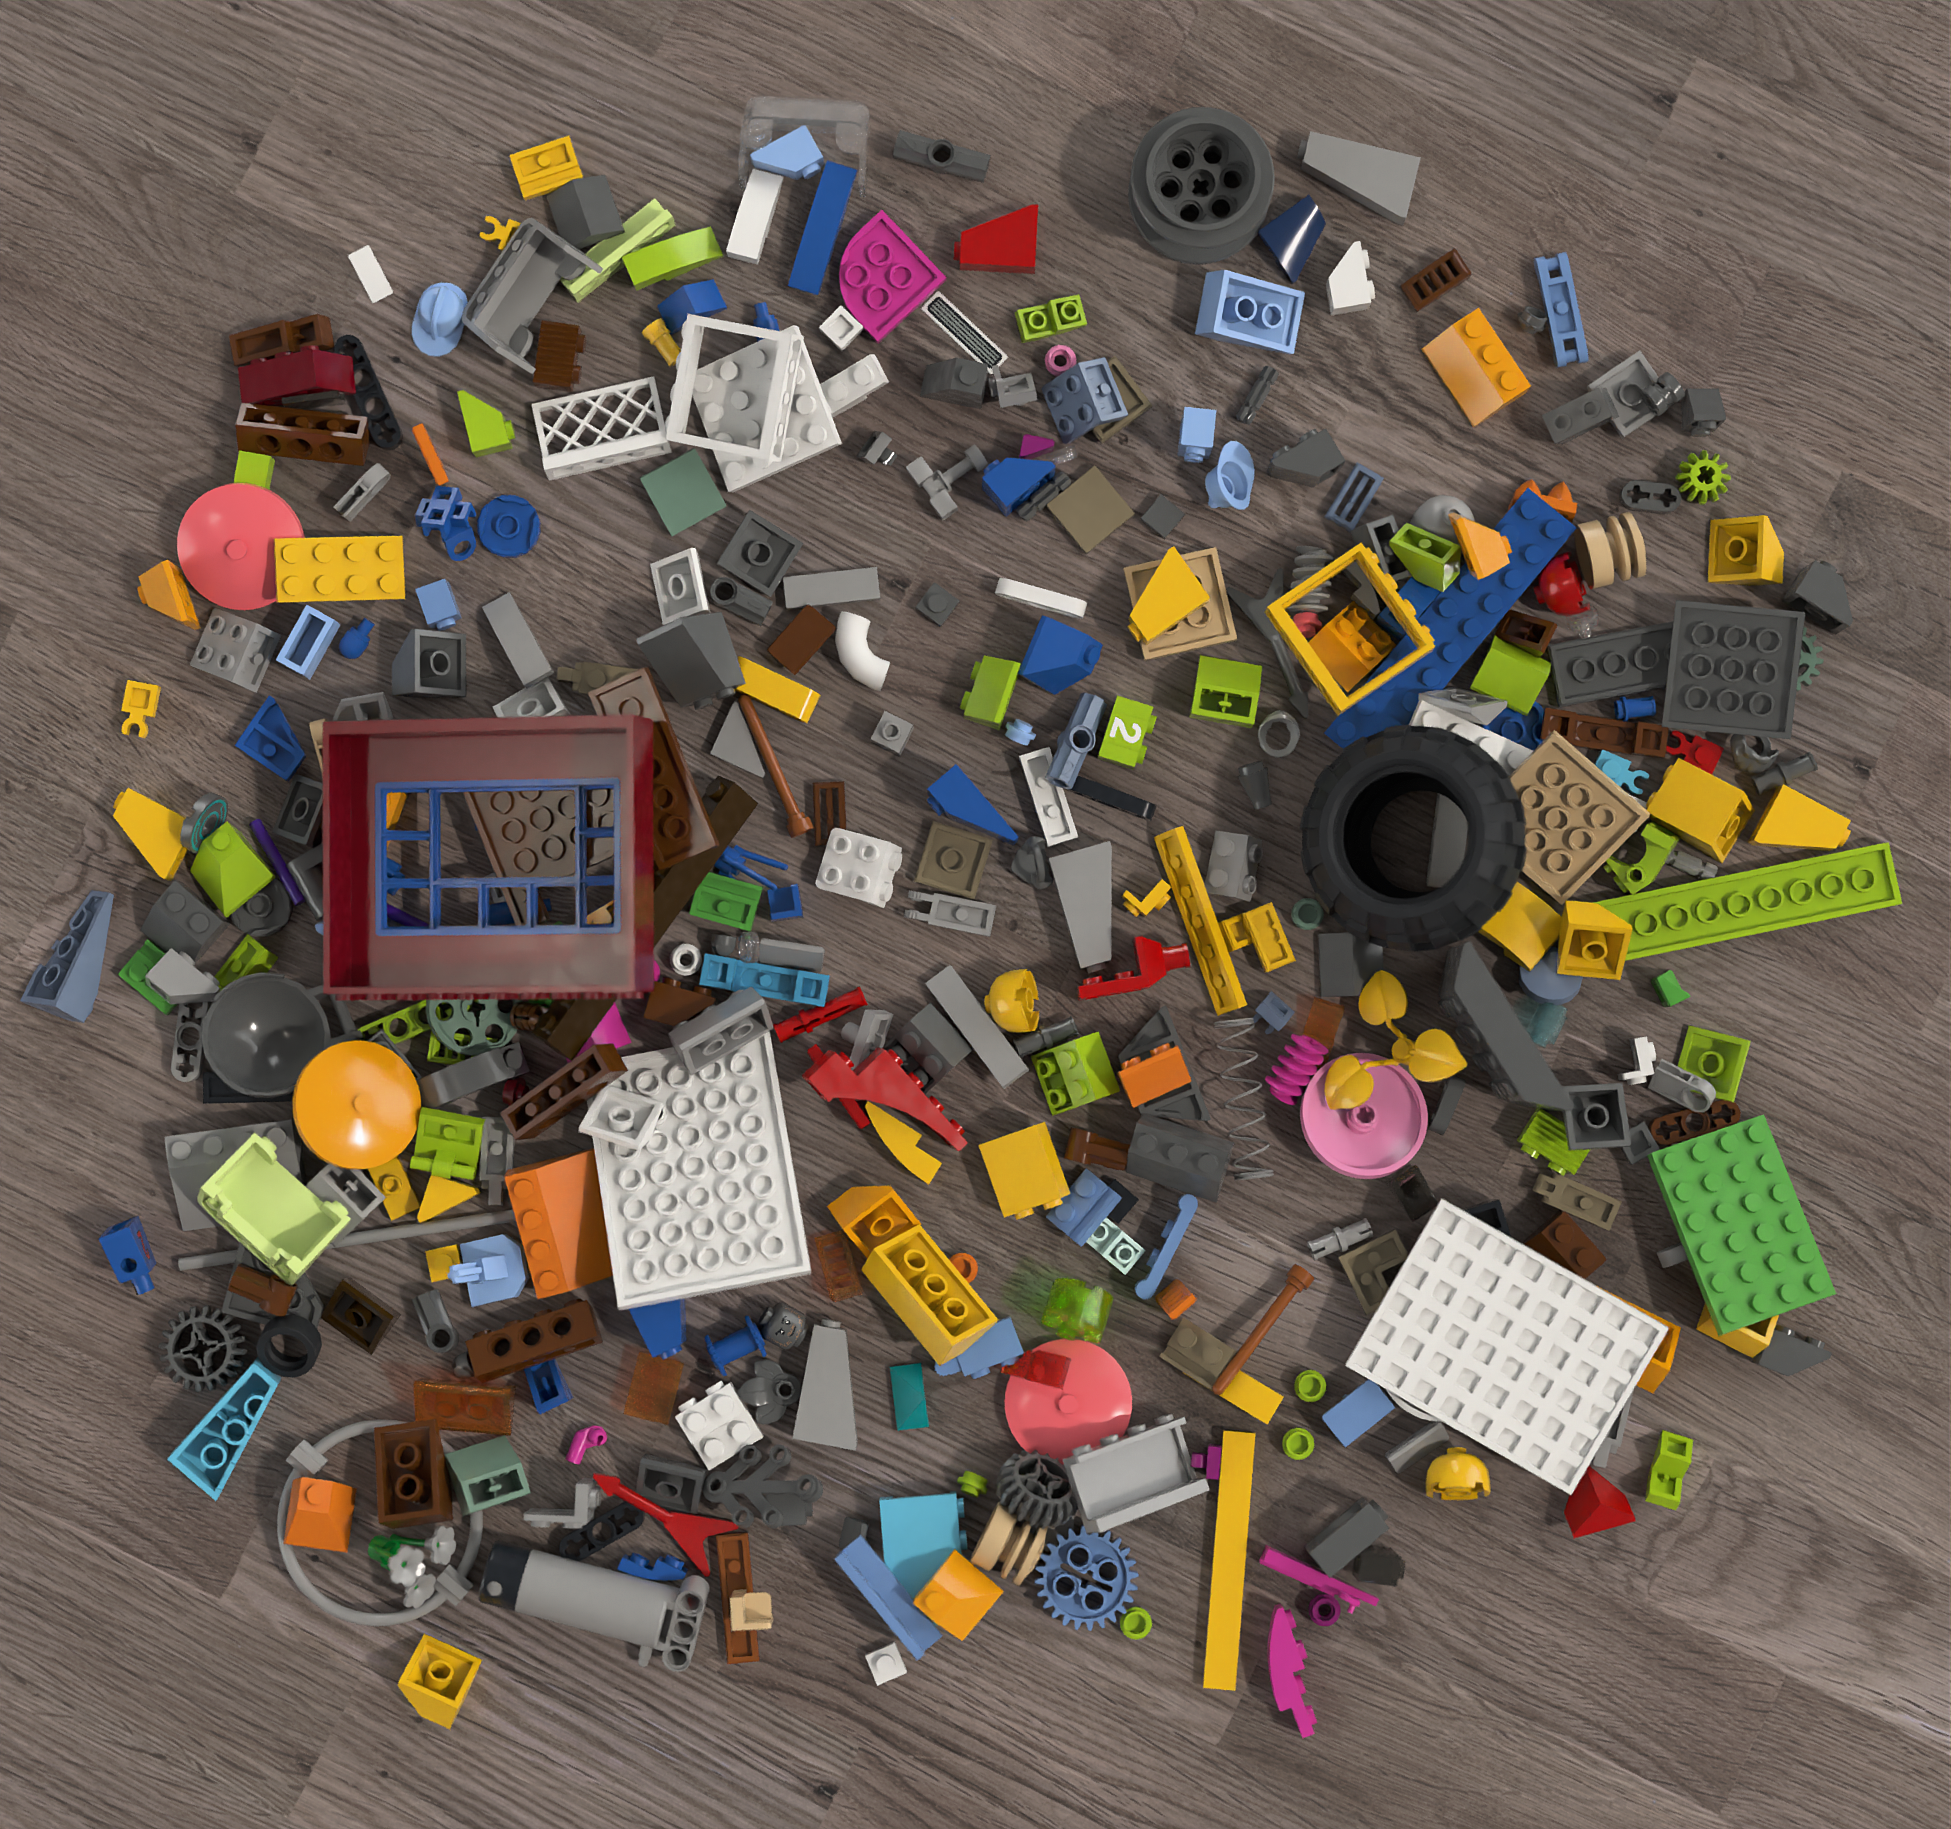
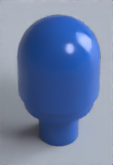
(763, 319)
(356, 640)

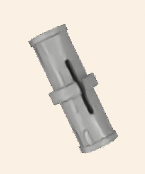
(1340, 1239)

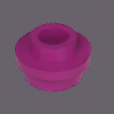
(1331, 1617)

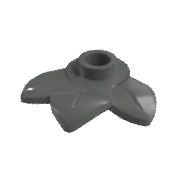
(765, 1392)

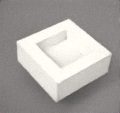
(841, 328)
(886, 1663)

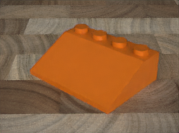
(561, 1222)

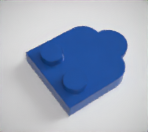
(1518, 727)

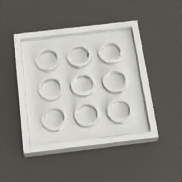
(733, 409)

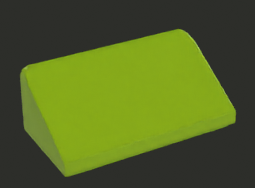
(247, 959)

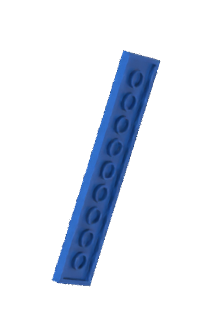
(1459, 621)

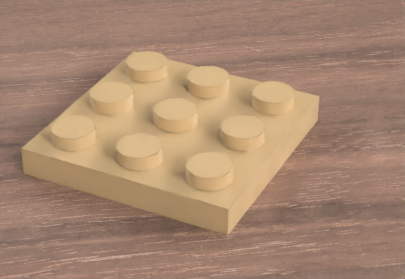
(1203, 628)

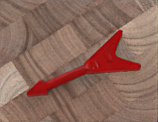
(686, 1528)

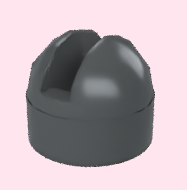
(722, 945)
(462, 1366)

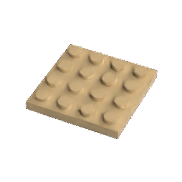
(1571, 816)

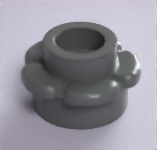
(1532, 320)

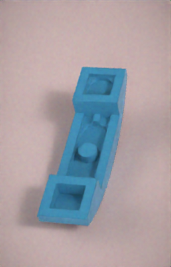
(766, 979)

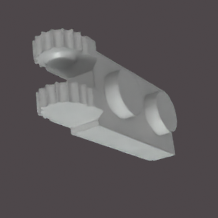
(954, 913)

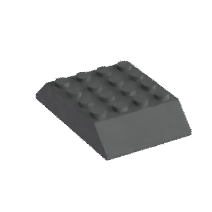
(1496, 1034)

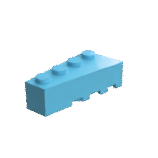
(221, 1435)

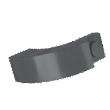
(472, 1075)

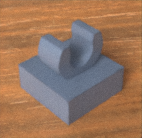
(1274, 1012)

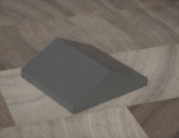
(585, 211)
(759, 553)
(1346, 964)

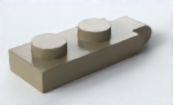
(1577, 1200)

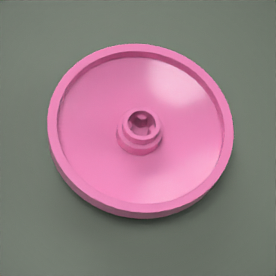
(1373, 1136)

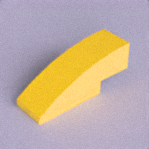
(902, 1143)
(1252, 1396)

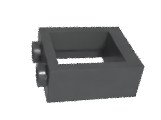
(1348, 1536)

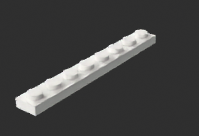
(1503, 750)

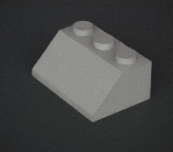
(721, 1029)

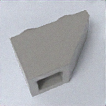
(180, 981)

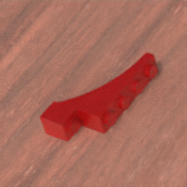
(883, 1082)

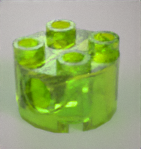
(1077, 1310)

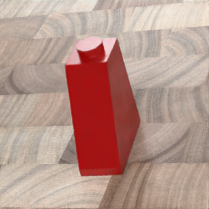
(1001, 244)

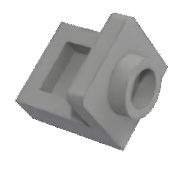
(1012, 390)

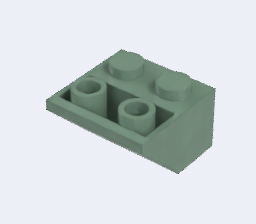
(486, 1475)

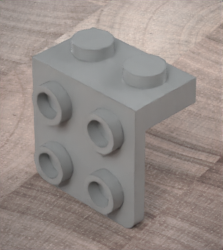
(586, 1501)

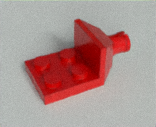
(1151, 963)

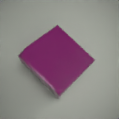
(1035, 446)

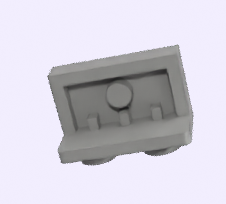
(1233, 865)

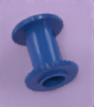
(735, 1345)

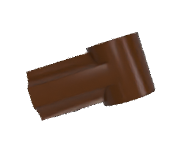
(1089, 1148)
(269, 1291)

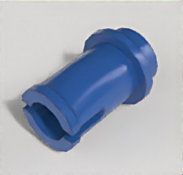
(1634, 707)

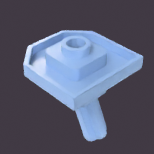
(492, 1268)

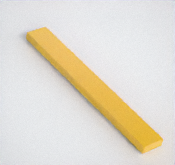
(1229, 1560)

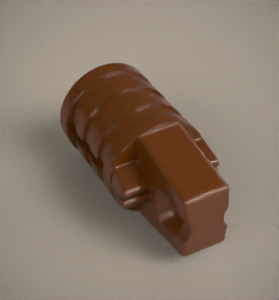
(531, 1011)

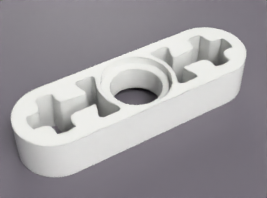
(1041, 598)

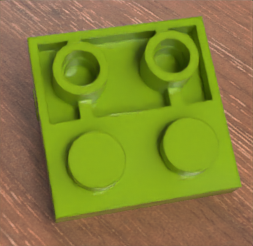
(448, 1144)

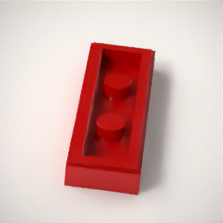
(850, 1105)

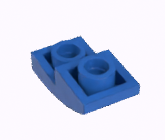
(664, 1568)

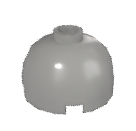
(1434, 517)

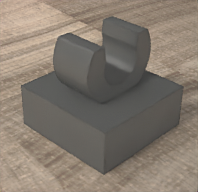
(876, 449)

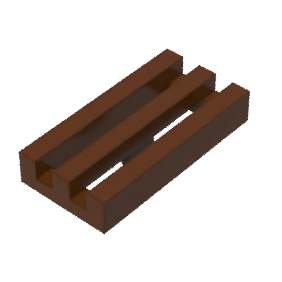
(829, 806)

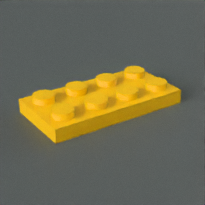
(339, 569)

